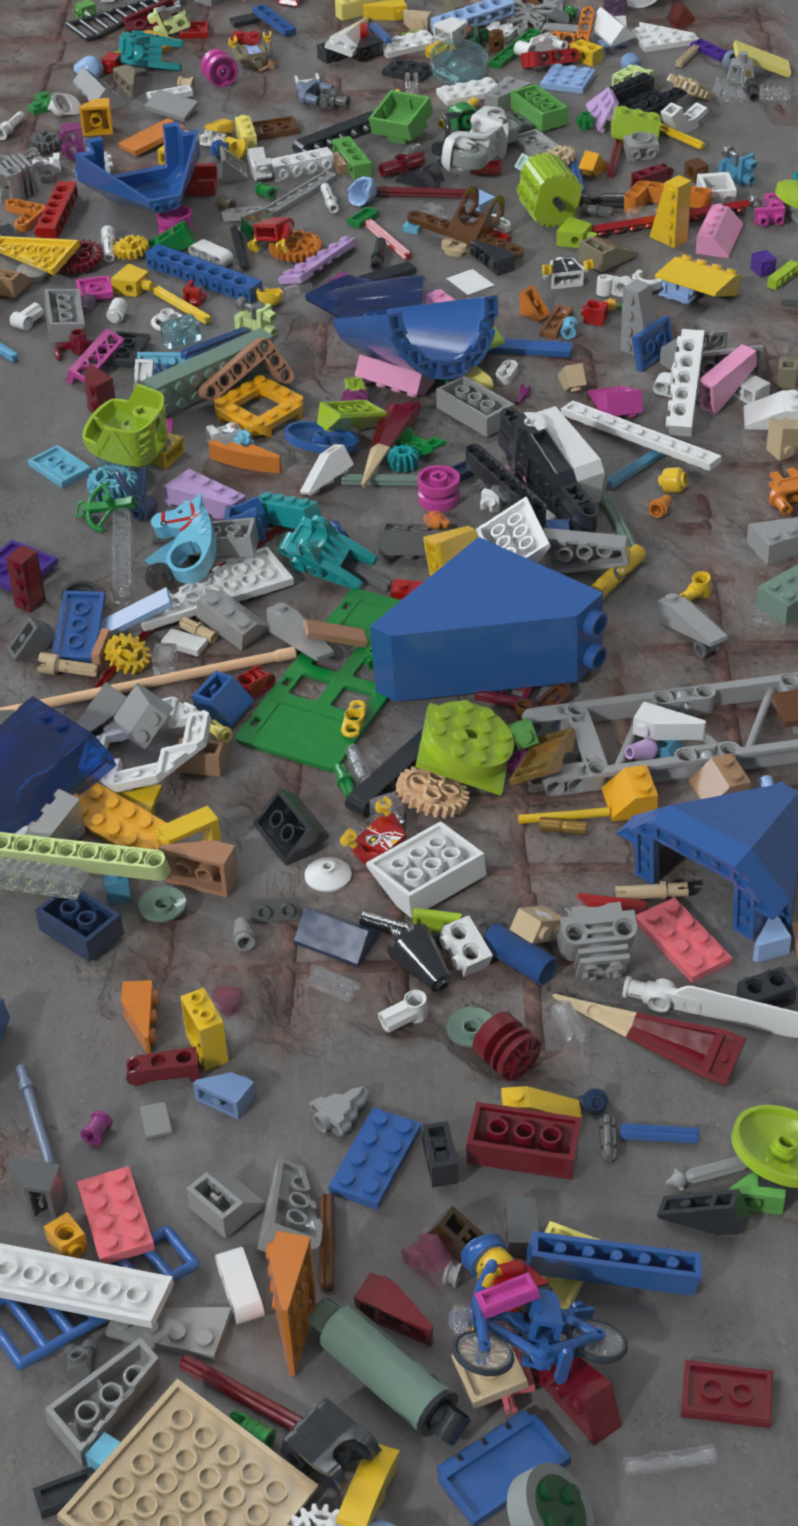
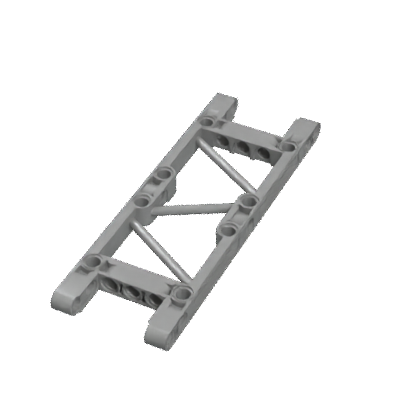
(592, 768)

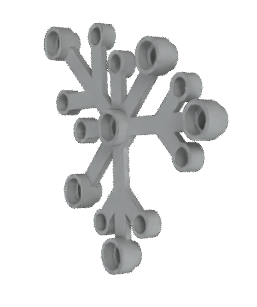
(532, 10)

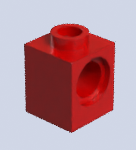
(110, 61)
(595, 312)

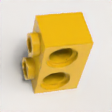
(589, 52)

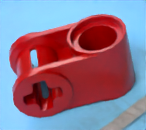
(256, 681)

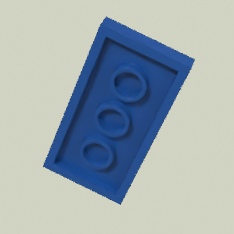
(79, 625)
(375, 1158)

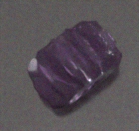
(615, 7)

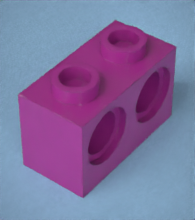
(74, 140)

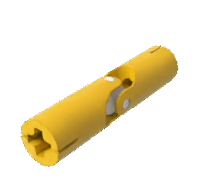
(615, 575)

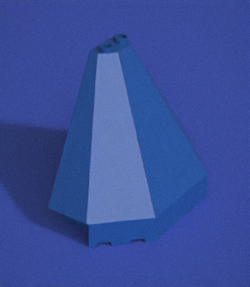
(150, 188)
(737, 835)

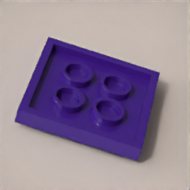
(46, 561)

